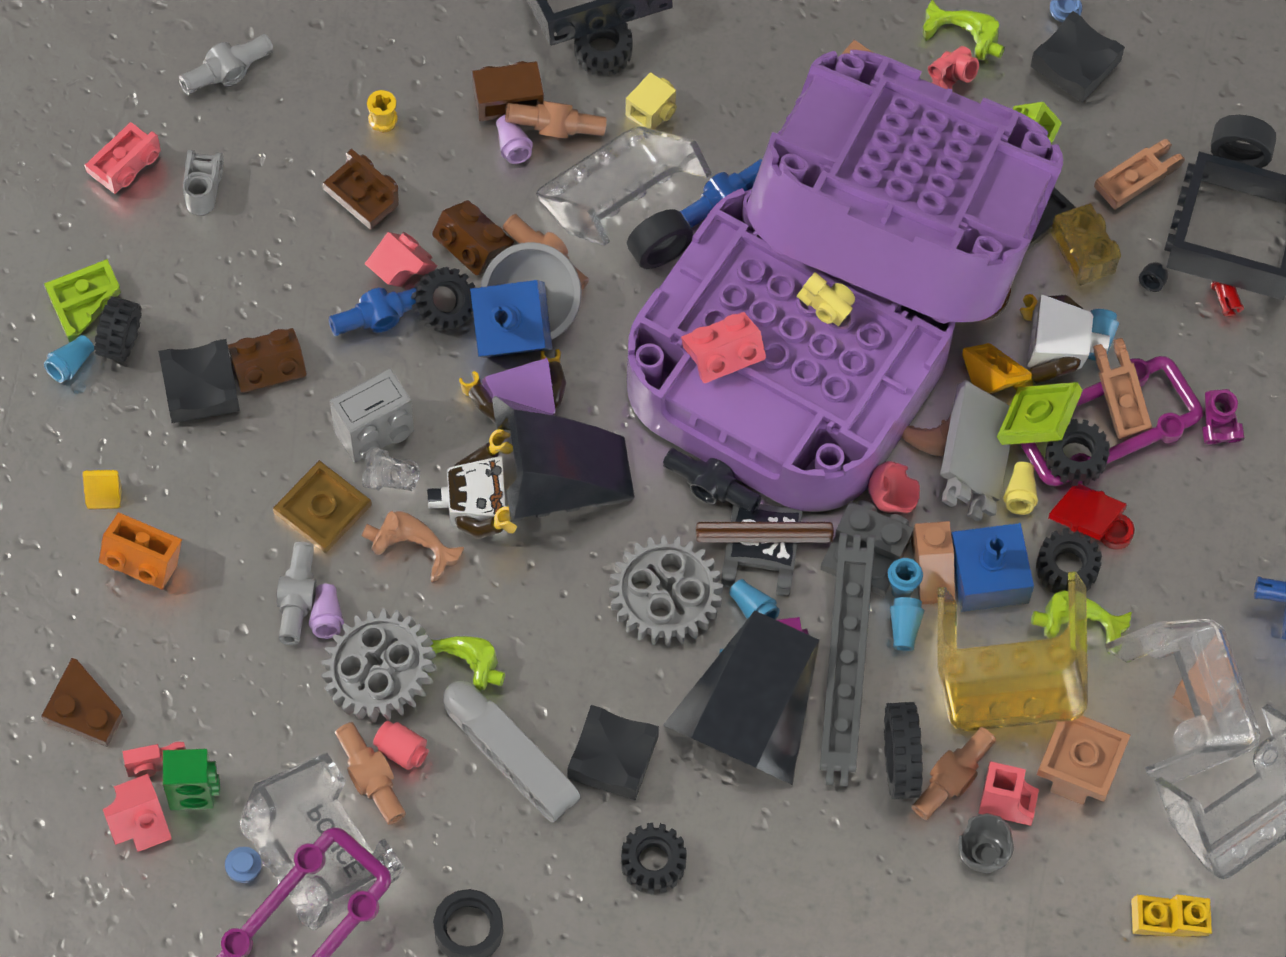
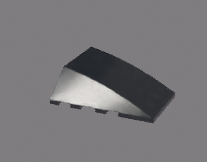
(561, 462)
(754, 697)

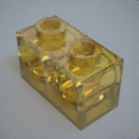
(1078, 245)

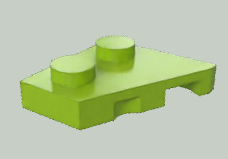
(82, 296)

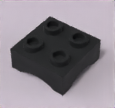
(1077, 57)
(199, 381)
(613, 753)

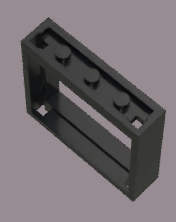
(591, 16)
(1213, 263)

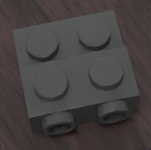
(891, 540)

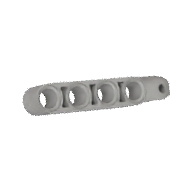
(510, 750)

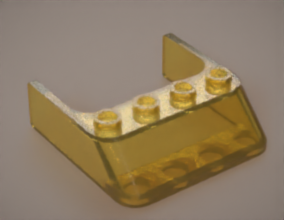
(1014, 680)

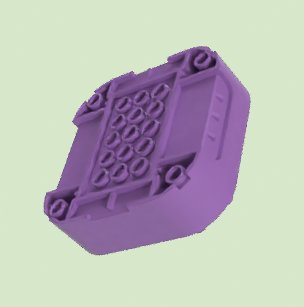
(904, 186)
(822, 401)

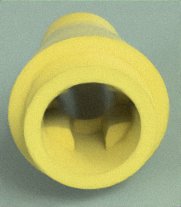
(1021, 490)

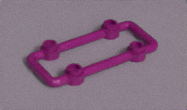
(1168, 428)
(311, 859)

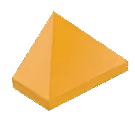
(992, 368)

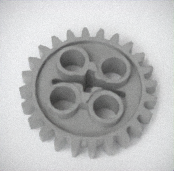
(638, 604)
(403, 679)

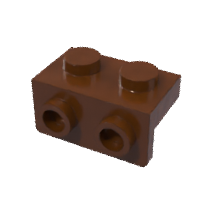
(363, 189)
(470, 236)
(267, 359)

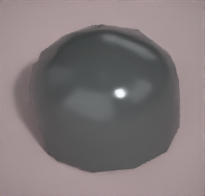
(986, 843)

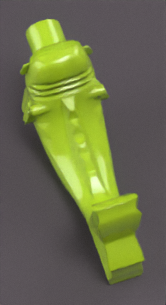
(981, 25)
(1058, 613)
(478, 654)

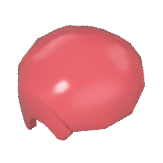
(892, 489)

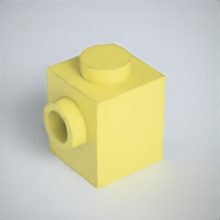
(651, 102)

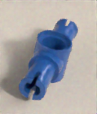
(718, 188)
(375, 310)

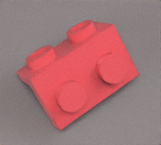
(124, 157)
(725, 346)

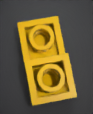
(1171, 917)

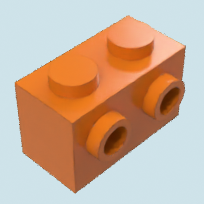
(140, 550)

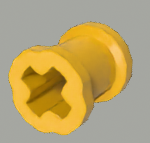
(382, 111)

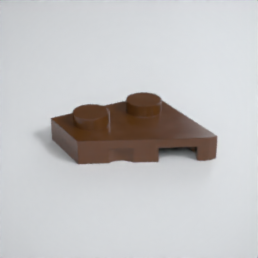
(82, 706)

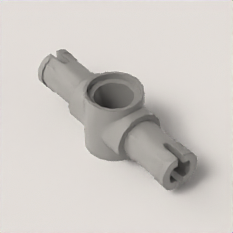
(226, 64)
(296, 593)

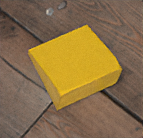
(102, 489)

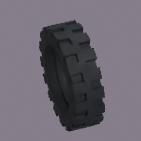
(903, 750)

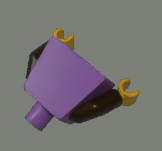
(532, 384)

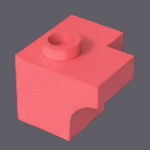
(399, 258)
(1008, 794)
(137, 815)

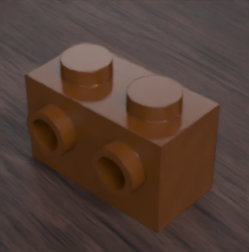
(506, 84)

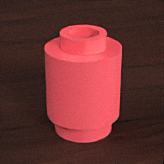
(401, 745)

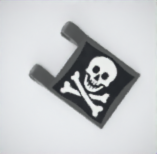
(764, 555)

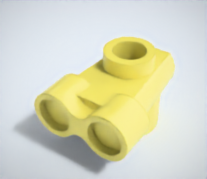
(831, 303)

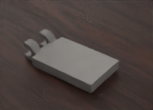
(973, 454)

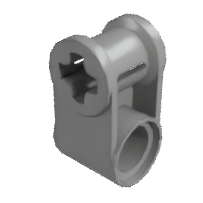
(202, 176)

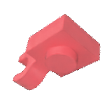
(147, 759)

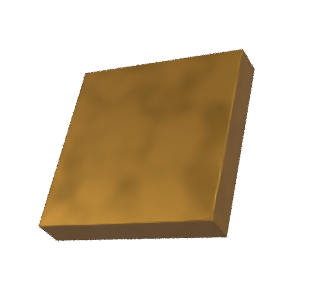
(322, 506)

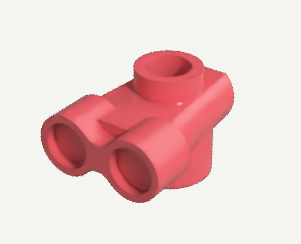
(954, 67)

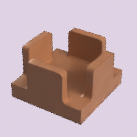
(1083, 759)

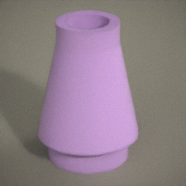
(514, 143)
(326, 612)

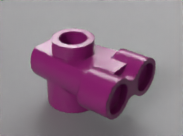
(1221, 425)

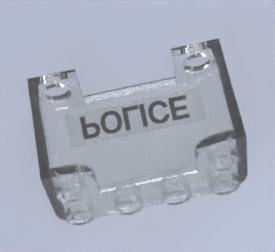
(295, 811)

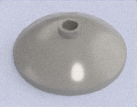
(543, 263)

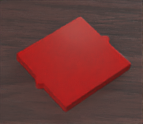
(1087, 511)

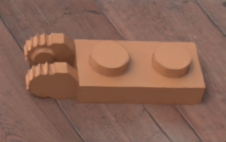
(1137, 174)
(1122, 391)

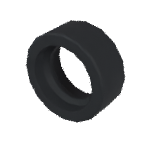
(1245, 129)
(660, 239)
(463, 899)

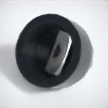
(1159, 277)

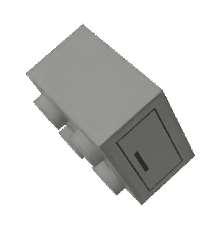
(372, 415)

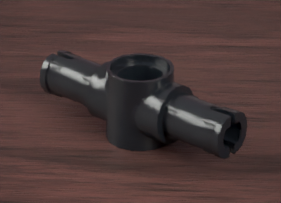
(712, 481)

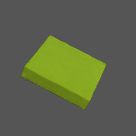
(1039, 413)

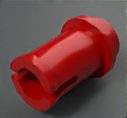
(1228, 298)

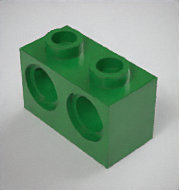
(190, 779)

